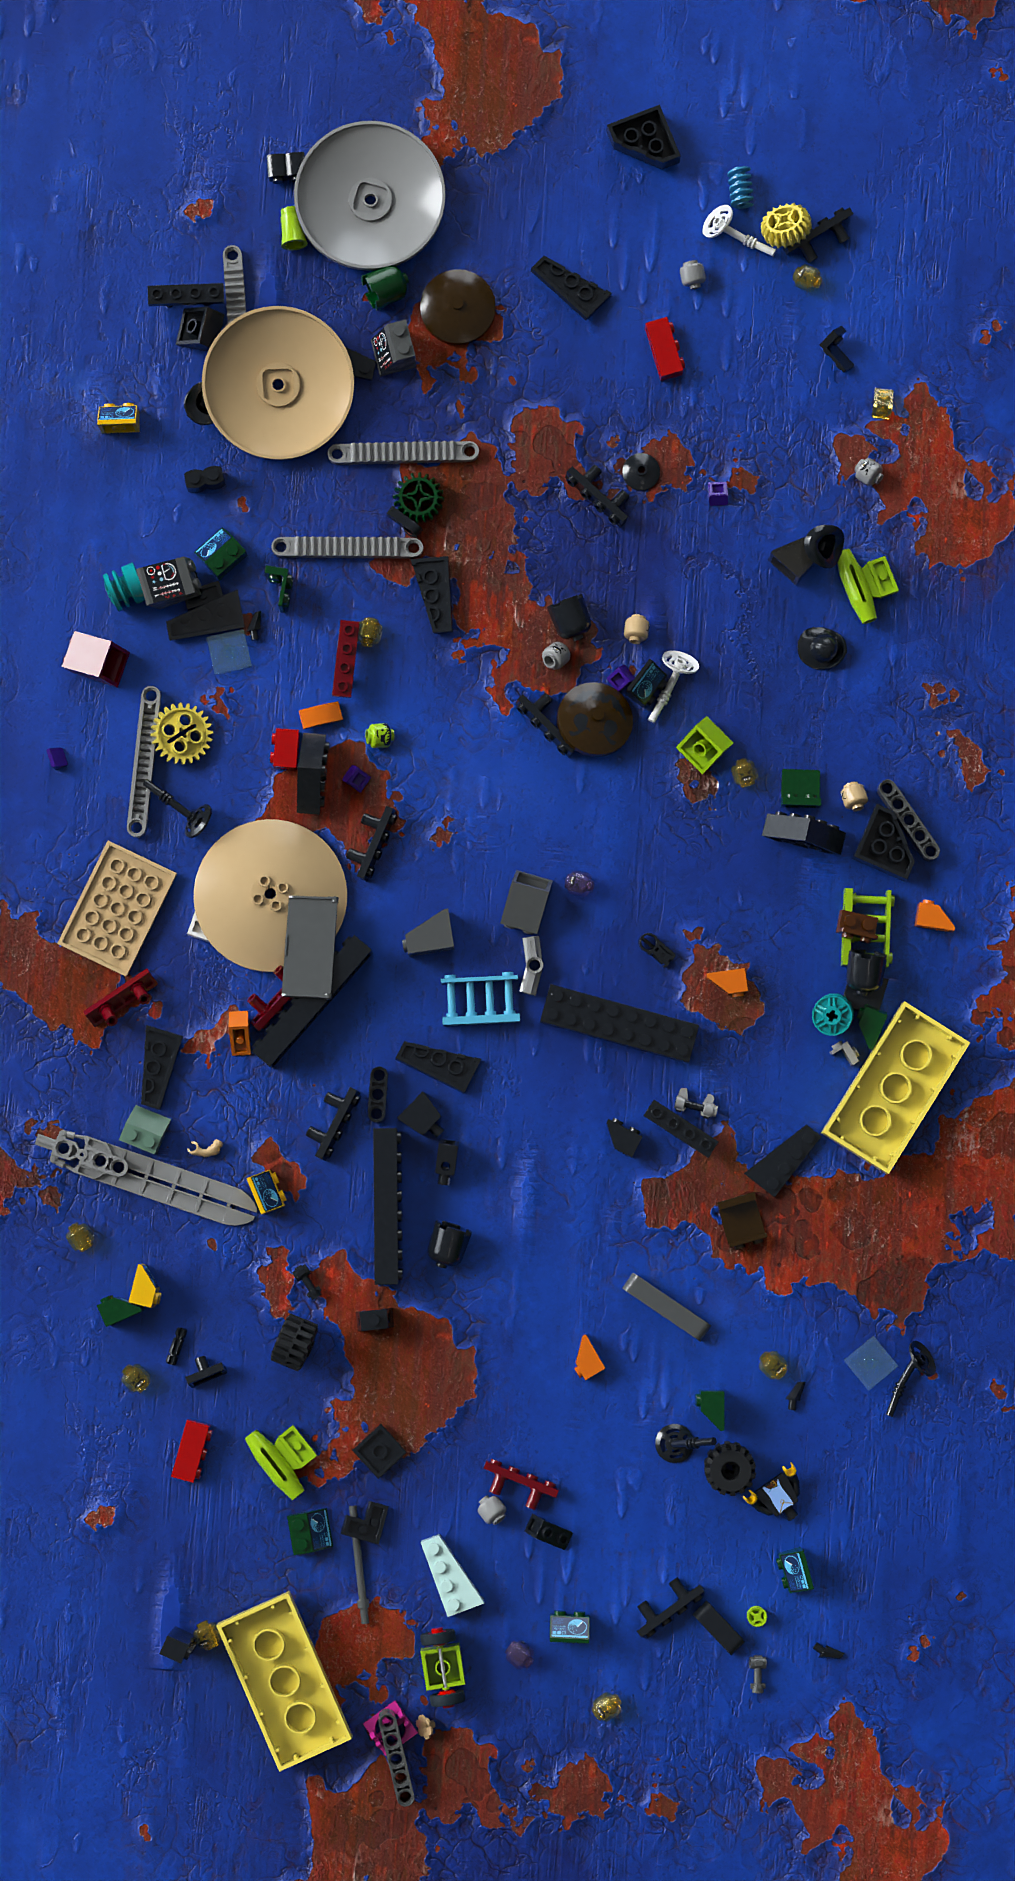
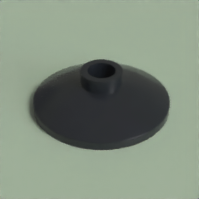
(637, 480)

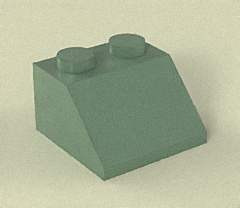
(145, 1129)

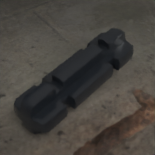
(176, 1346)

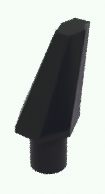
(254, 626)
(795, 1395)
(827, 1652)

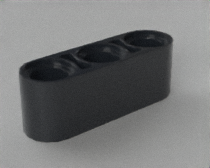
(380, 1104)
(718, 1628)

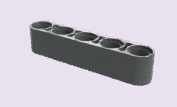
(907, 810)
(666, 1307)
(396, 1766)

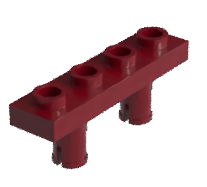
(345, 659)
(121, 997)
(268, 1010)
(512, 1473)

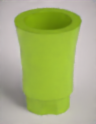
(292, 233)

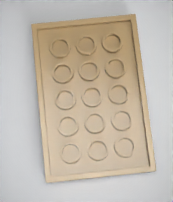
(117, 908)

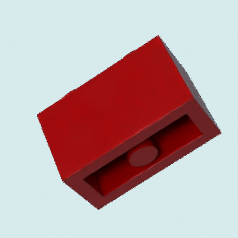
(286, 749)

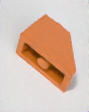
(932, 917)
(730, 981)
(239, 1033)
(587, 1360)

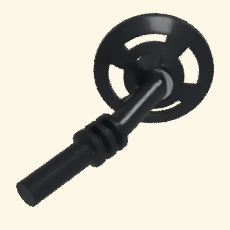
(196, 820)
(918, 1361)
(685, 1446)

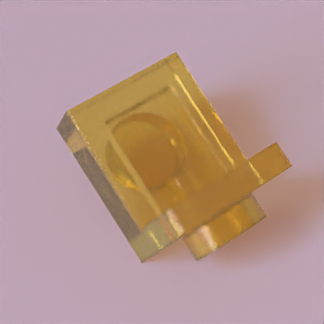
(882, 403)

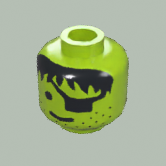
(379, 735)

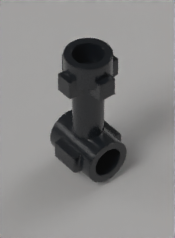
(302, 1273)

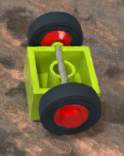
(442, 1667)

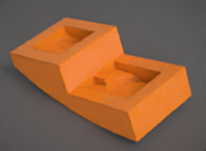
(320, 715)

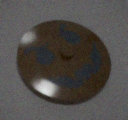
(594, 719)

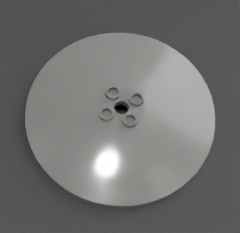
(361, 163)

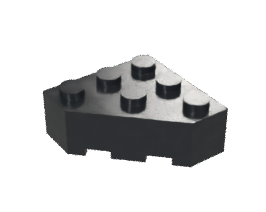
(645, 138)
(312, 773)
(804, 832)
(885, 845)

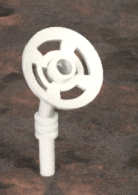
(722, 226)
(679, 659)

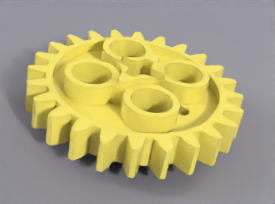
(190, 747)

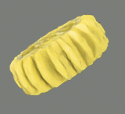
(786, 225)

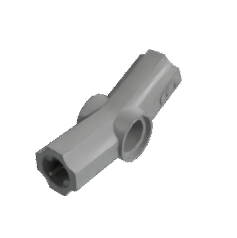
(532, 953)

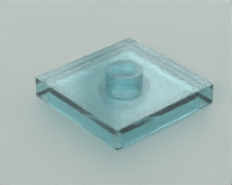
(229, 651)
(870, 1363)

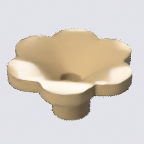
(425, 1726)

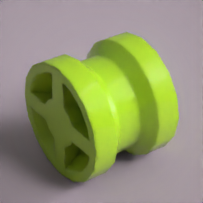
(756, 1616)

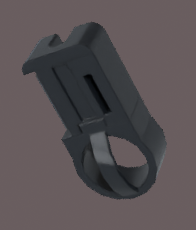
(405, 522)
(658, 951)

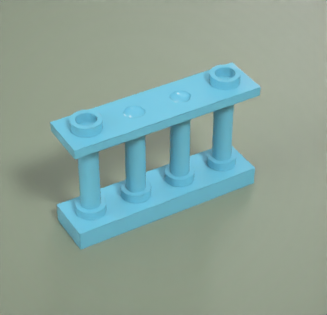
(471, 1016)

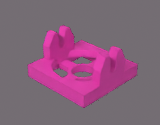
(371, 1723)

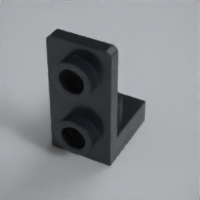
(831, 349)
(548, 1532)

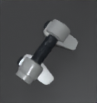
(706, 1109)

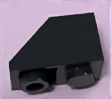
(623, 1139)

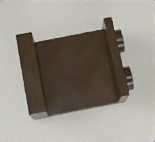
(741, 1220)

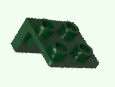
(276, 576)
(800, 788)

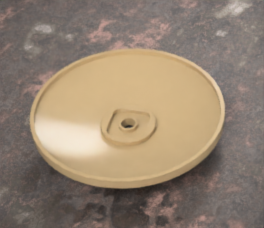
(270, 347)
(234, 882)

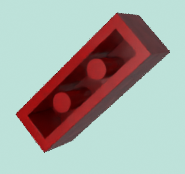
(664, 348)
(191, 1451)

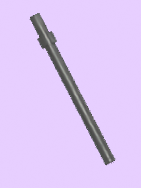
(363, 1602)

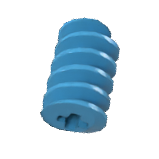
(738, 187)

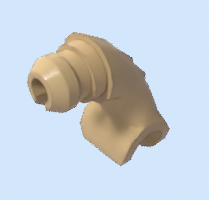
(212, 1150)

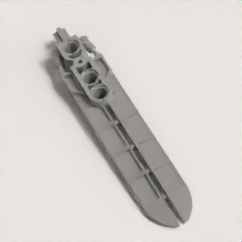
(148, 1188)

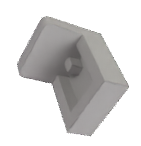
(850, 1053)

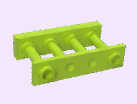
(851, 899)

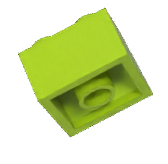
(704, 745)

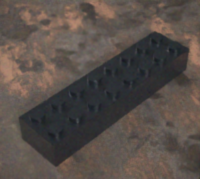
(306, 1010)
(619, 1023)
(386, 1206)

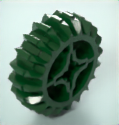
(426, 500)

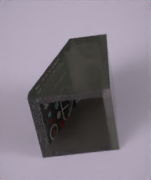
(792, 560)

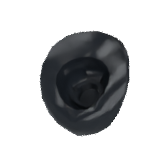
(195, 406)
(824, 545)
(821, 648)

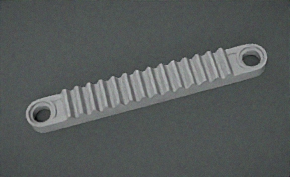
(234, 284)
(403, 452)
(346, 547)
(143, 762)

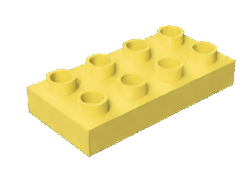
(895, 1087)
(284, 1681)

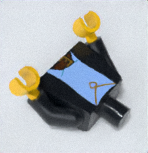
(777, 1494)

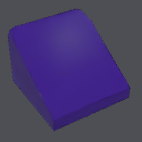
(717, 493)
(620, 678)
(57, 758)
(356, 778)

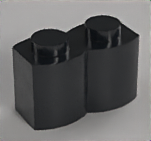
(284, 166)
(209, 478)

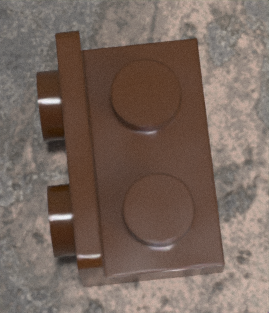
(857, 925)

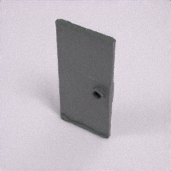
(310, 947)

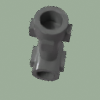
(757, 1663)

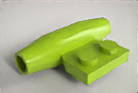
(865, 583)
(282, 1458)

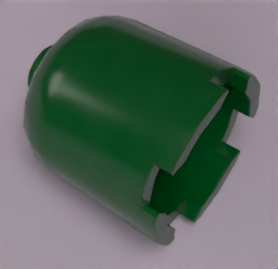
(385, 286)

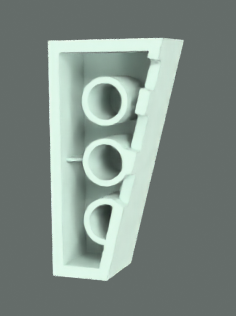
(450, 1578)

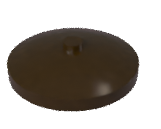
(457, 307)

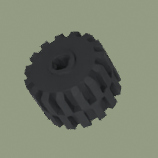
(294, 1342)
(725, 1480)

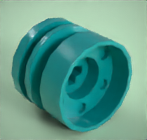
(124, 587)
(842, 1008)

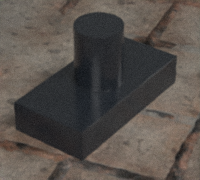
(205, 1372)

